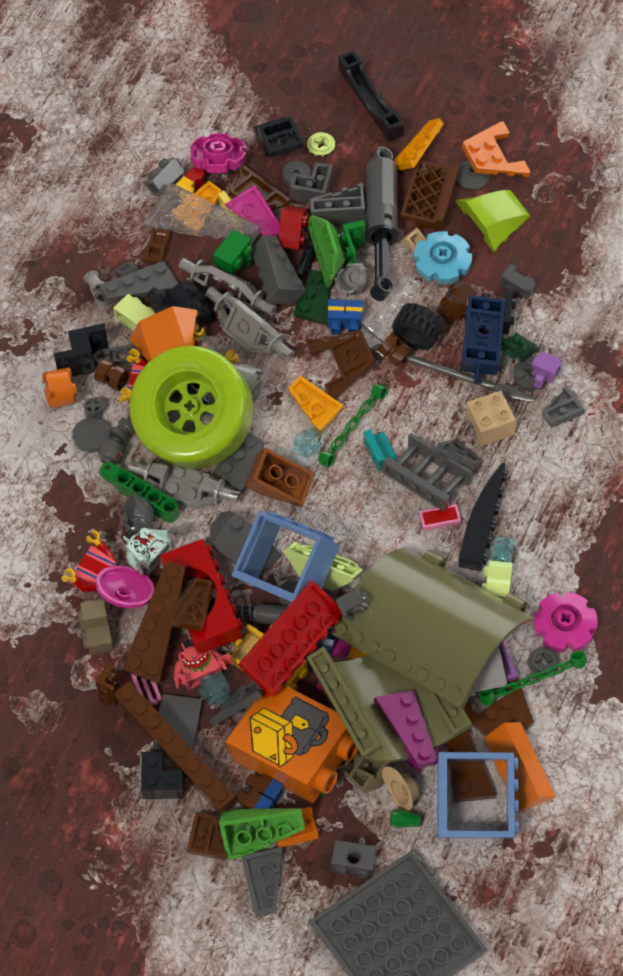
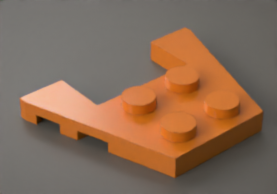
(487, 156)

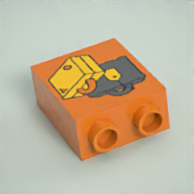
(293, 742)

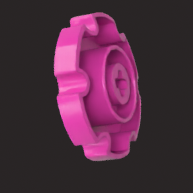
(218, 153)
(565, 622)

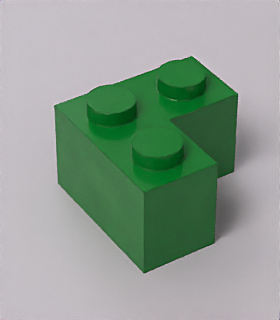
(234, 253)

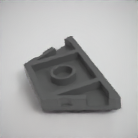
(239, 700)

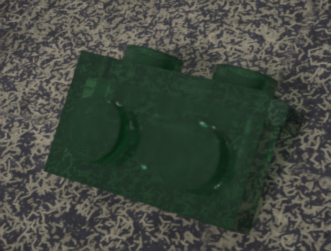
(518, 347)

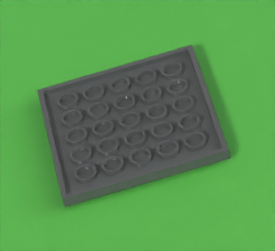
(398, 926)

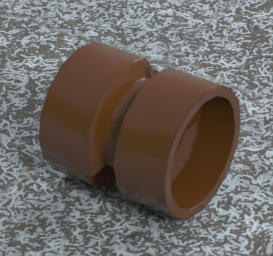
(394, 349)
(111, 374)

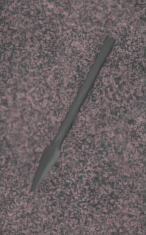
(507, 390)

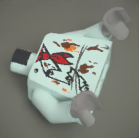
(147, 546)

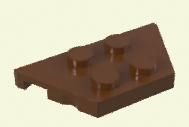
(246, 179)

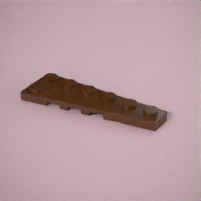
(152, 639)

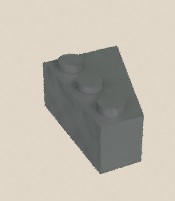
(340, 207)

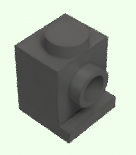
(353, 603)

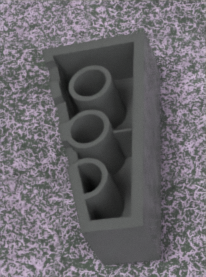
(277, 272)

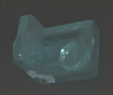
(503, 549)

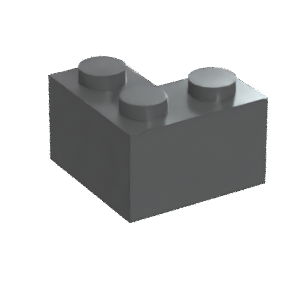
(307, 187)

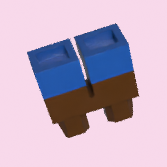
(263, 795)

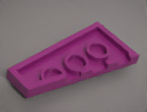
(408, 725)

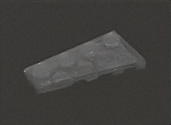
(381, 319)

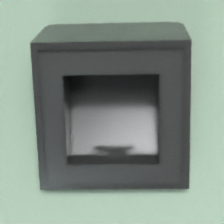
(125, 269)

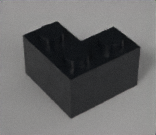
(156, 781)

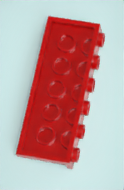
(290, 639)

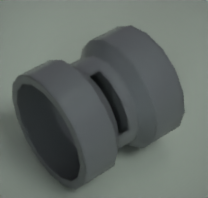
(122, 430)

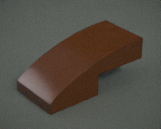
(157, 245)

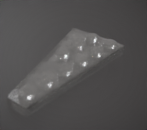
(193, 215)

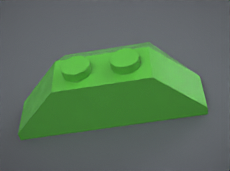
(327, 248)

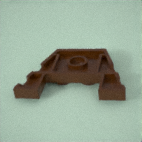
(350, 354)
(506, 710)

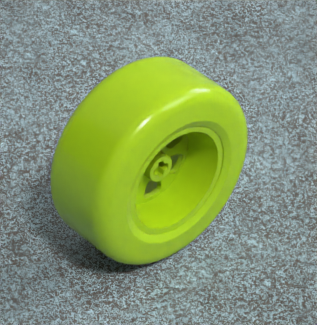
(174, 371)

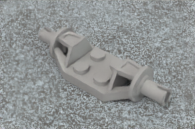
(245, 288)
(247, 326)
(185, 485)

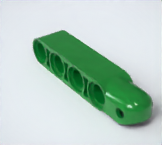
(116, 475)

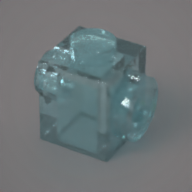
(214, 689)

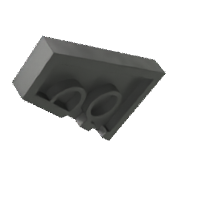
(238, 465)
(263, 878)

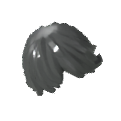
(137, 513)

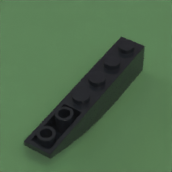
(481, 523)

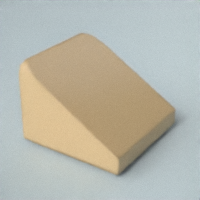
(413, 238)

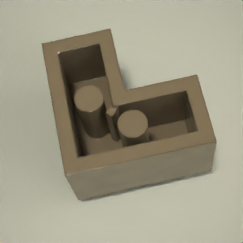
(95, 623)

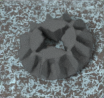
(535, 657)

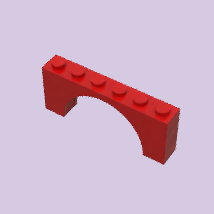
(220, 624)

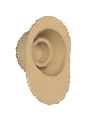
(402, 788)

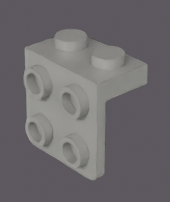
(491, 675)

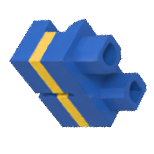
(338, 319)

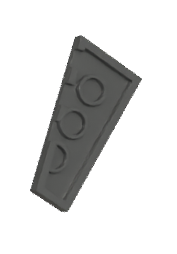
(139, 283)

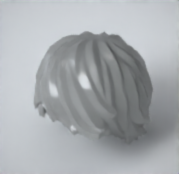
(352, 279)

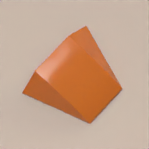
(165, 331)

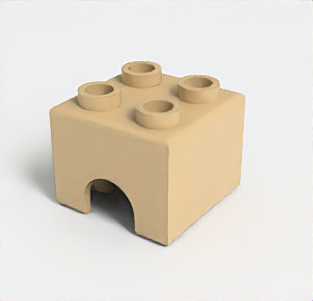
(490, 418)

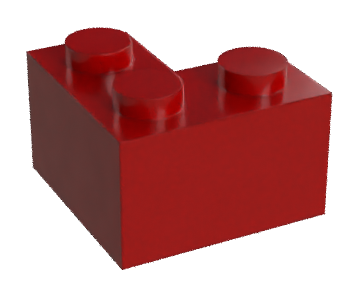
(291, 228)

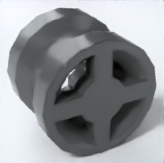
(90, 406)

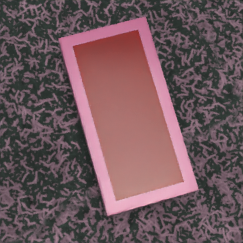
(436, 518)

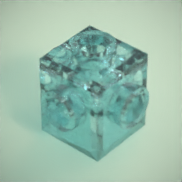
(302, 444)

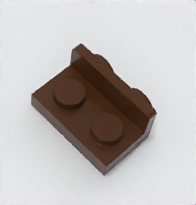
(107, 684)

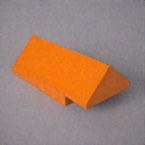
(532, 781)

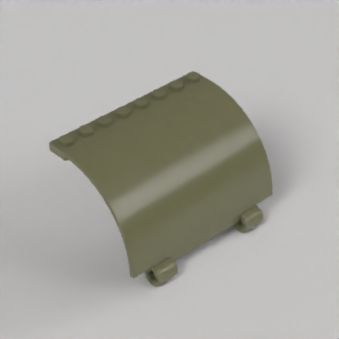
(430, 622)

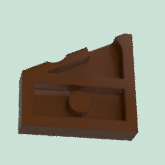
(206, 837)

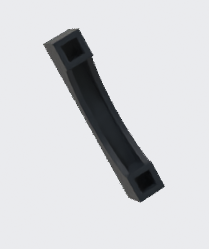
(385, 118)

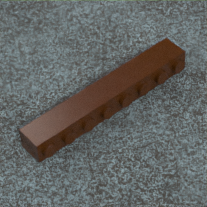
(175, 748)

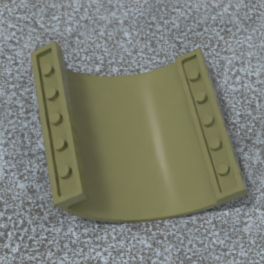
(352, 692)

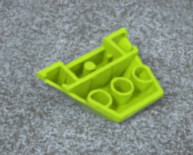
(495, 215)

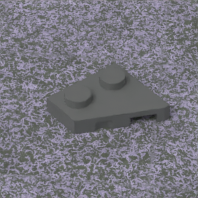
(562, 408)
(459, 453)

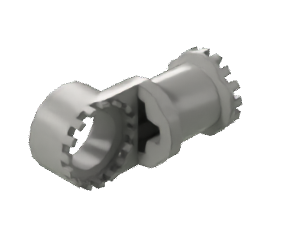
(94, 282)

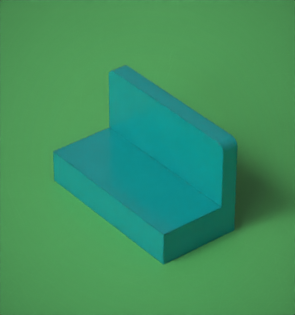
(378, 448)

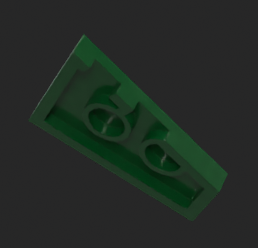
(314, 302)

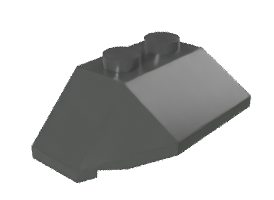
(229, 535)

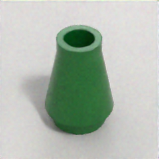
(401, 819)

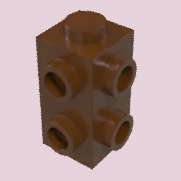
(454, 302)

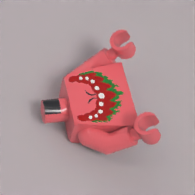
(193, 667)

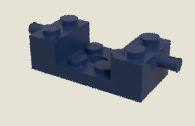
(480, 351)

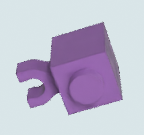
(545, 368)

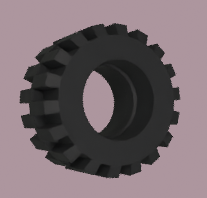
(417, 326)

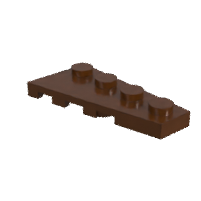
(468, 777)

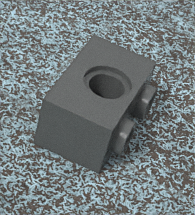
(364, 853)

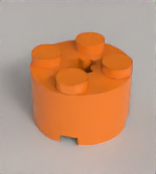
(58, 388)

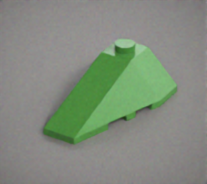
(253, 829)

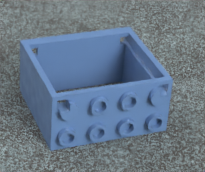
(260, 543)
(512, 826)

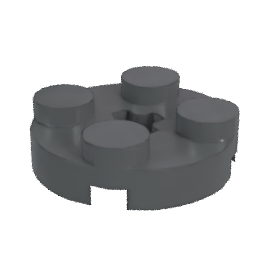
(521, 376)

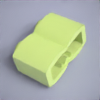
(498, 578)

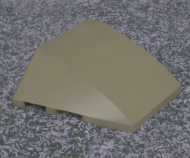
(364, 773)

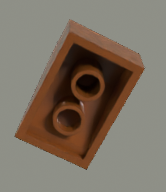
(279, 478)

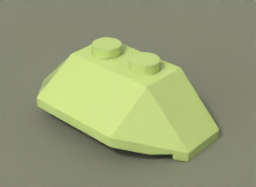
(341, 572)

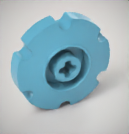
(442, 257)

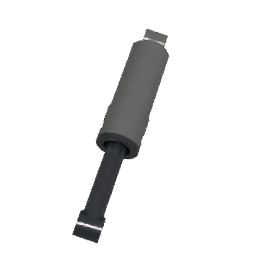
(381, 216)

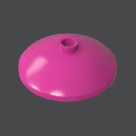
(124, 587)

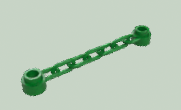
(378, 392)
(577, 660)

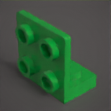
(352, 238)

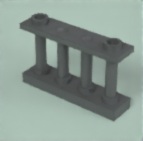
(422, 487)

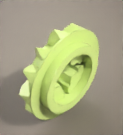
(318, 138)

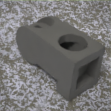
(517, 283)

